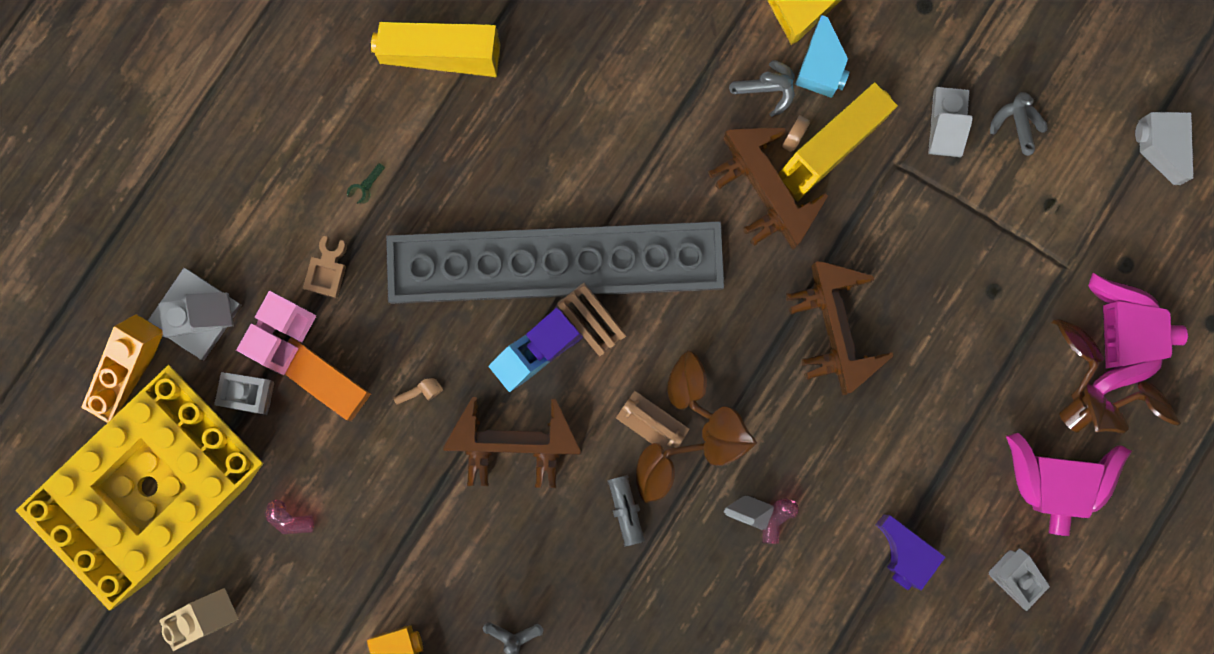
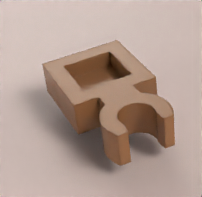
(325, 274)

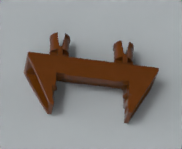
(780, 205)
(826, 296)
(482, 444)

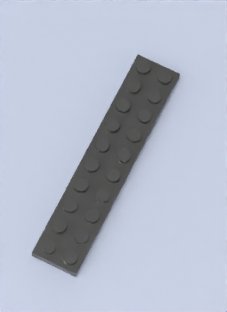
(554, 262)

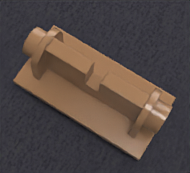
(652, 422)

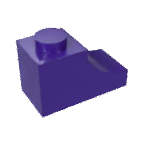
(552, 336)
(911, 557)

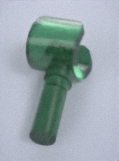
(366, 184)

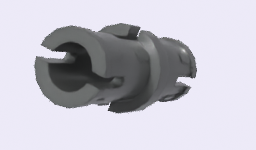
(626, 510)

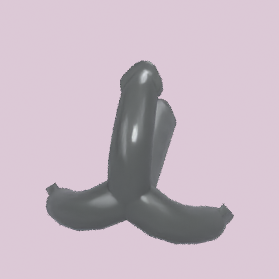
(770, 82)
(1022, 110)
(512, 641)

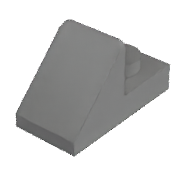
(949, 122)
(196, 314)
(244, 393)
(1019, 578)

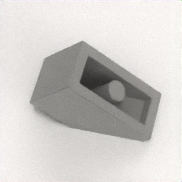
(1167, 144)

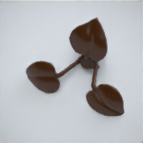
(1094, 404)
(724, 434)

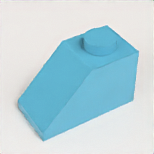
(824, 62)
(516, 364)

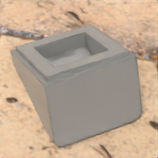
(750, 512)

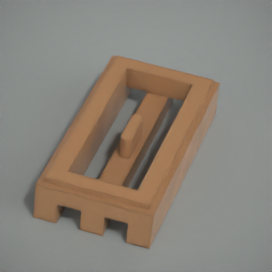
(609, 341)

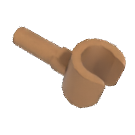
(429, 388)

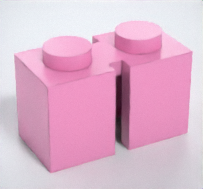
(267, 348)

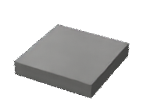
(198, 343)

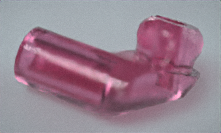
(782, 512)
(285, 522)

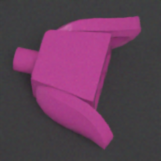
(1134, 334)
(1063, 485)

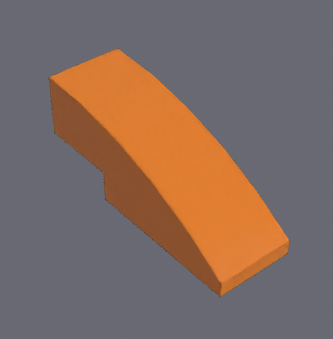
(326, 382)

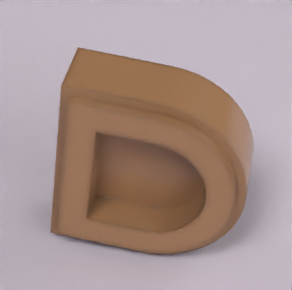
(796, 134)

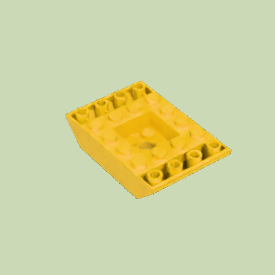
(96, 505)

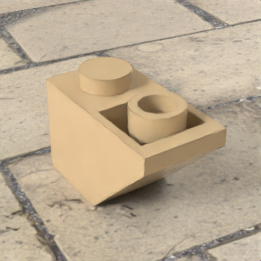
(198, 619)

